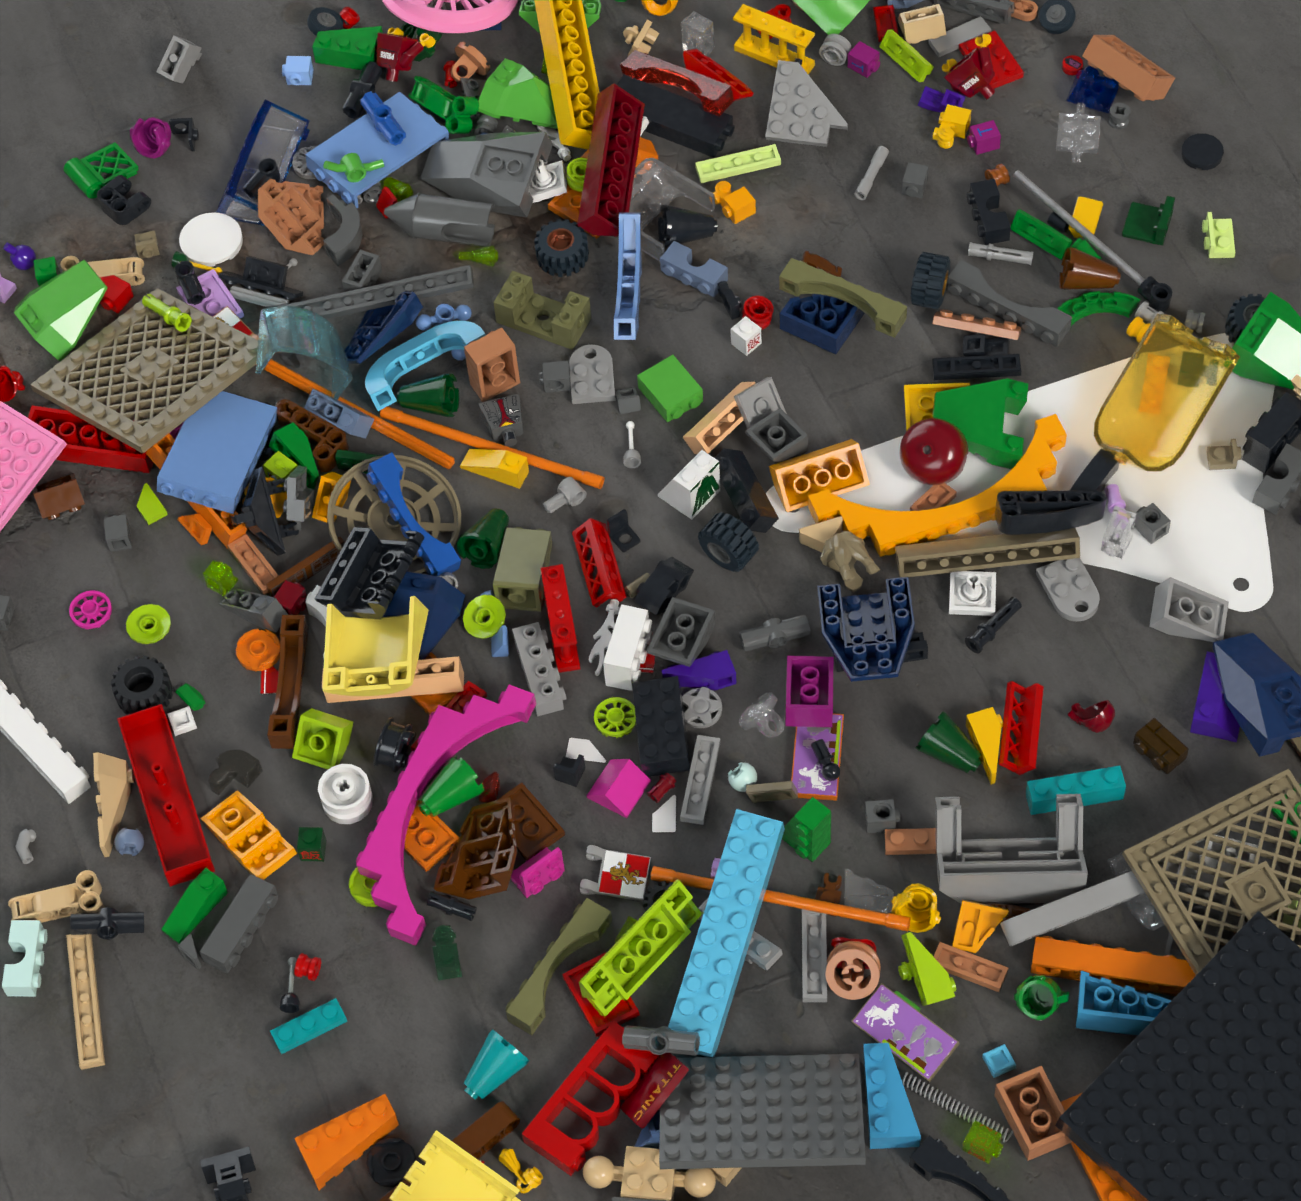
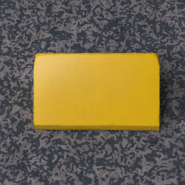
(1087, 213)

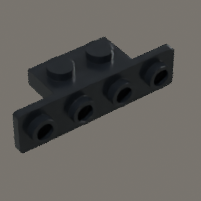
(263, 275)

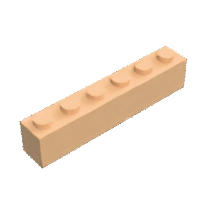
(430, 677)

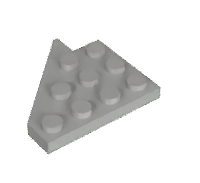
(800, 109)

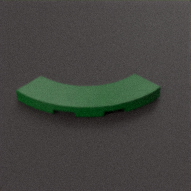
(1099, 302)

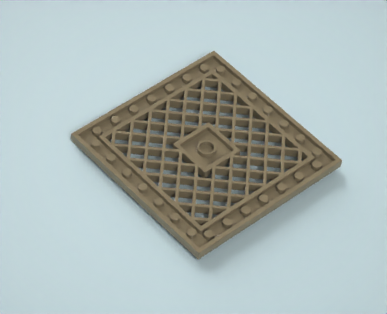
(148, 371)
(1250, 890)

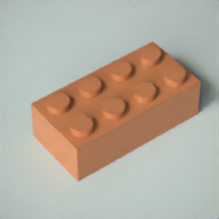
(1128, 67)

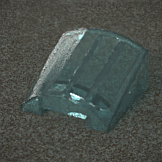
(302, 333)

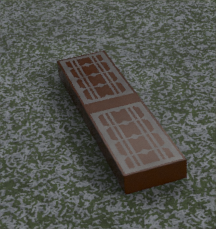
(306, 568)

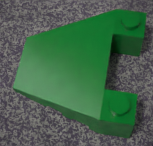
(980, 416)

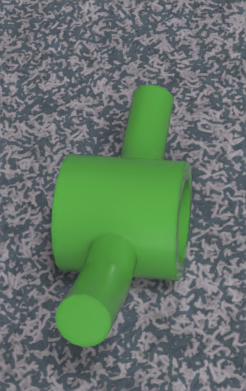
(353, 167)

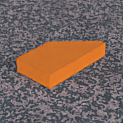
(197, 527)

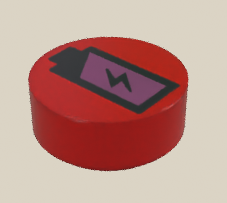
(1072, 64)

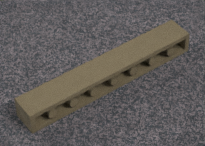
(985, 552)

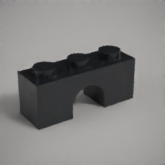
(991, 225)

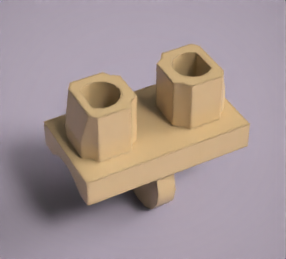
(646, 33)

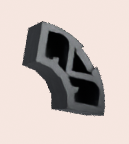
(664, 583)

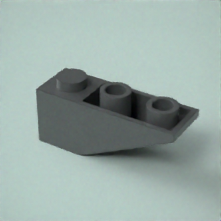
(255, 608)

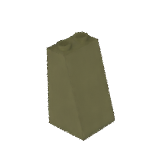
(518, 570)

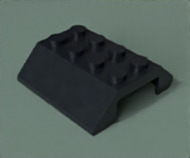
(368, 573)

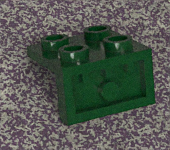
(1149, 222)

